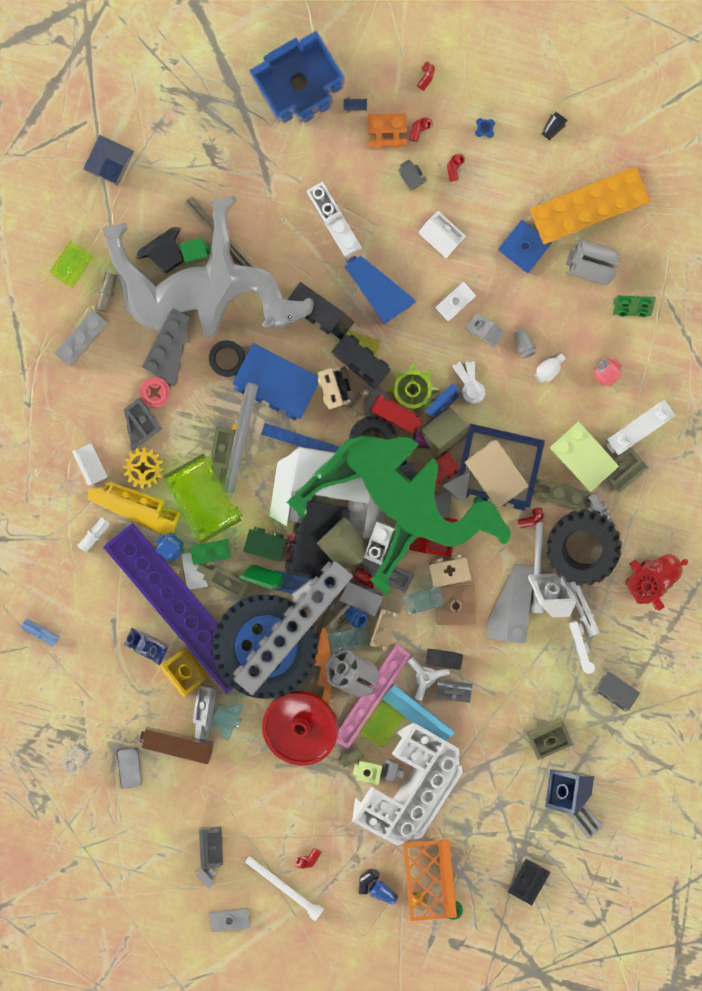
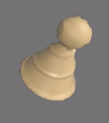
(358, 407)

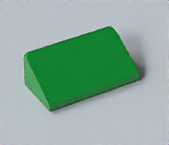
(263, 577)

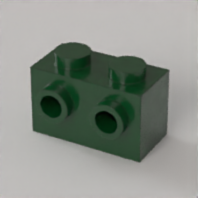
(264, 544)

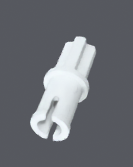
(93, 534)

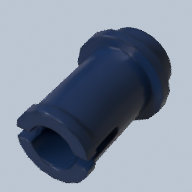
(355, 104)

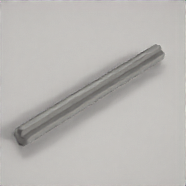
(240, 437)

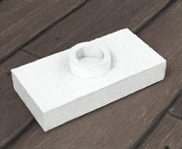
(455, 301)

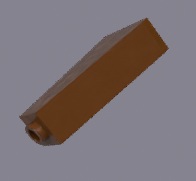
(177, 745)

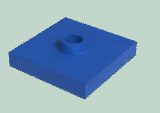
(524, 246)
(443, 400)

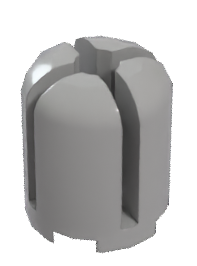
(589, 270)
(348, 679)

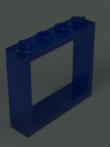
(518, 504)

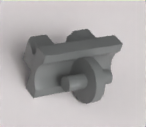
(454, 690)

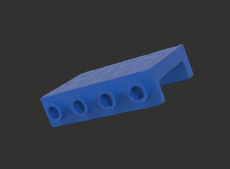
(278, 381)

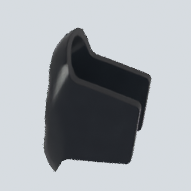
(163, 250)

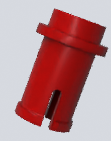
(363, 577)

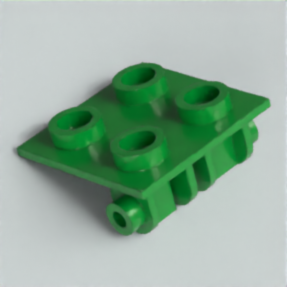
(633, 305)

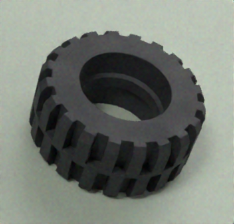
(569, 567)

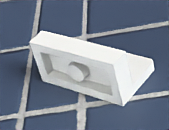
(442, 234)
(90, 464)

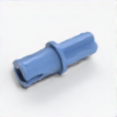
(40, 632)

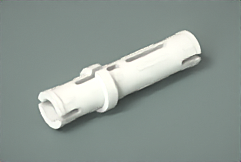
(591, 629)

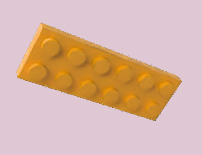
(589, 205)

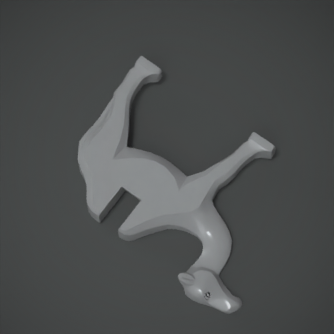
(201, 287)

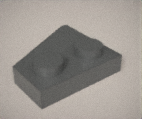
(140, 423)

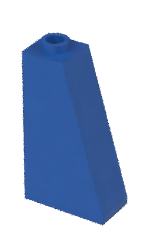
(381, 292)

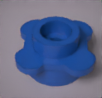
(489, 131)

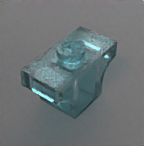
(423, 600)
(348, 639)
(228, 718)

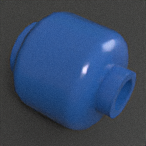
(169, 546)

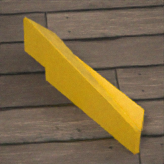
(136, 507)

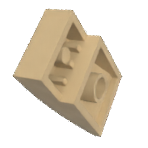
(496, 473)

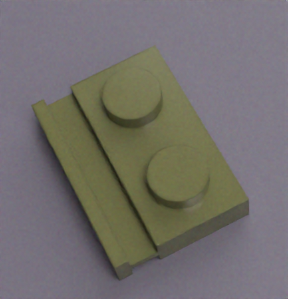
(629, 469)

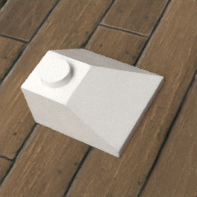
(553, 594)

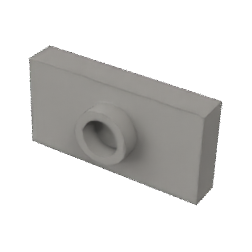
(229, 919)

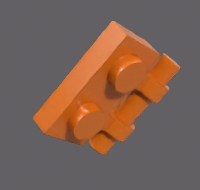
(387, 124)

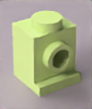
(375, 769)

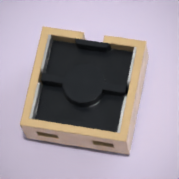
(336, 387)

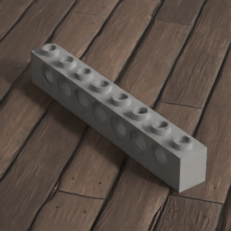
(341, 578)

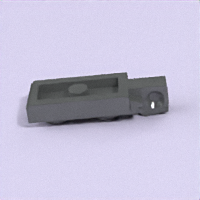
(398, 579)

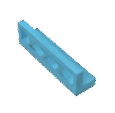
(416, 712)

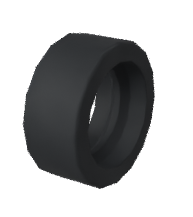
(212, 358)
(444, 659)

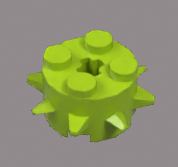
(419, 381)

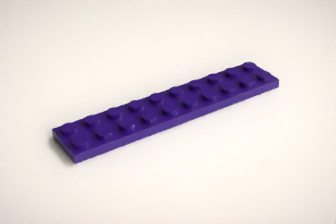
(167, 595)

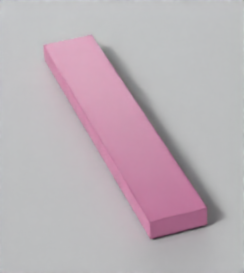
(366, 705)

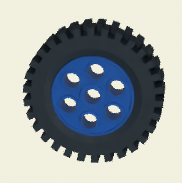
(237, 626)

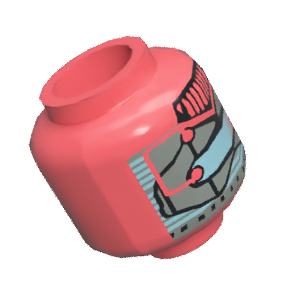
(608, 371)

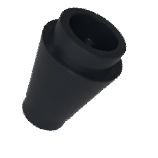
(554, 125)

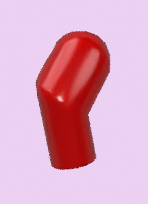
(428, 76)
(537, 516)

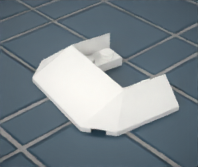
(299, 468)
(422, 793)

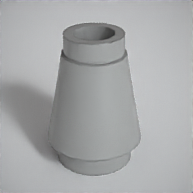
(524, 344)

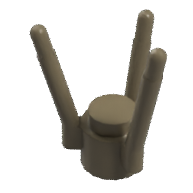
(331, 621)

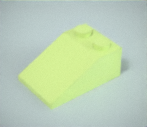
(584, 457)

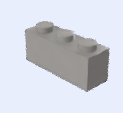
(81, 338)

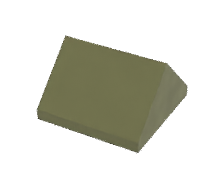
(444, 432)
(344, 544)
(549, 738)

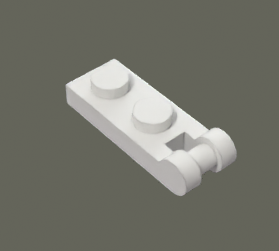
(582, 648)

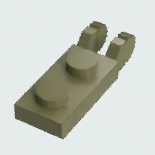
(563, 494)

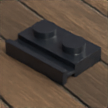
(528, 881)

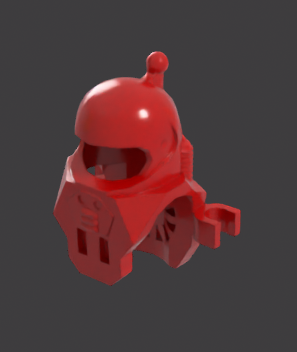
(654, 579)

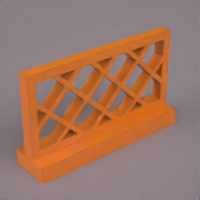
(446, 879)

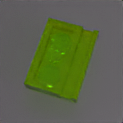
(71, 264)
(381, 724)

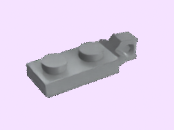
(203, 711)

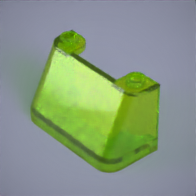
(202, 498)

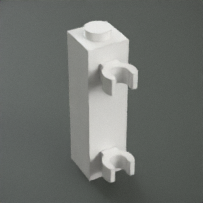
(639, 428)

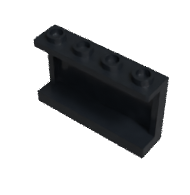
(306, 555)

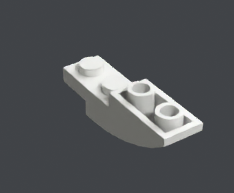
(333, 219)

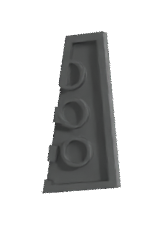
(168, 348)

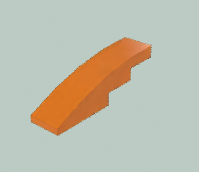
(321, 658)

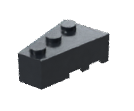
(324, 313)
(361, 360)

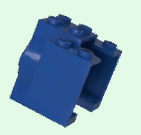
(295, 59)

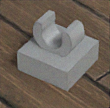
(390, 770)
(206, 877)

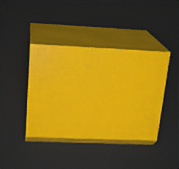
(184, 671)

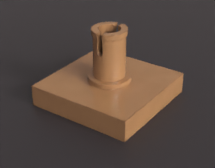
(458, 605)

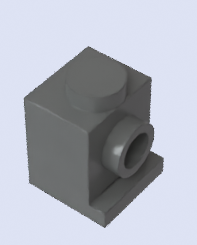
(411, 175)

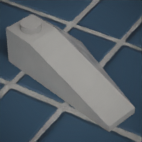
(511, 612)

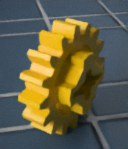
(143, 459)

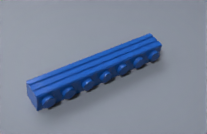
(297, 439)

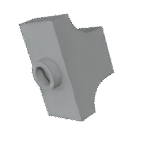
(485, 330)

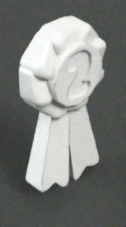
(473, 391)

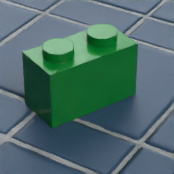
(195, 251)
(210, 552)

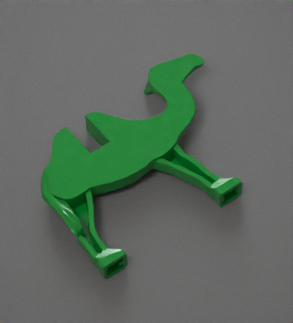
(402, 499)

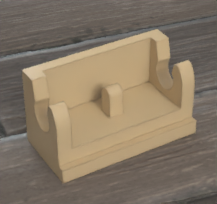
(384, 629)

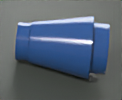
(355, 616)
(382, 892)

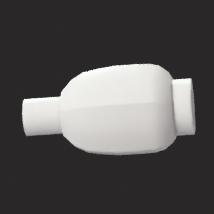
(549, 368)

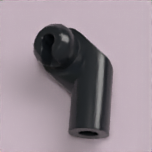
(366, 878)

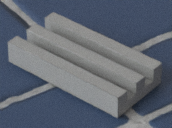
(593, 830)

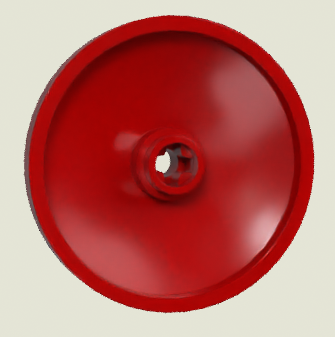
(294, 742)

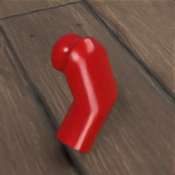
(419, 126)
(453, 165)
(307, 861)

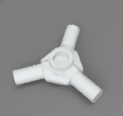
(425, 676)

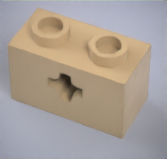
(460, 574)

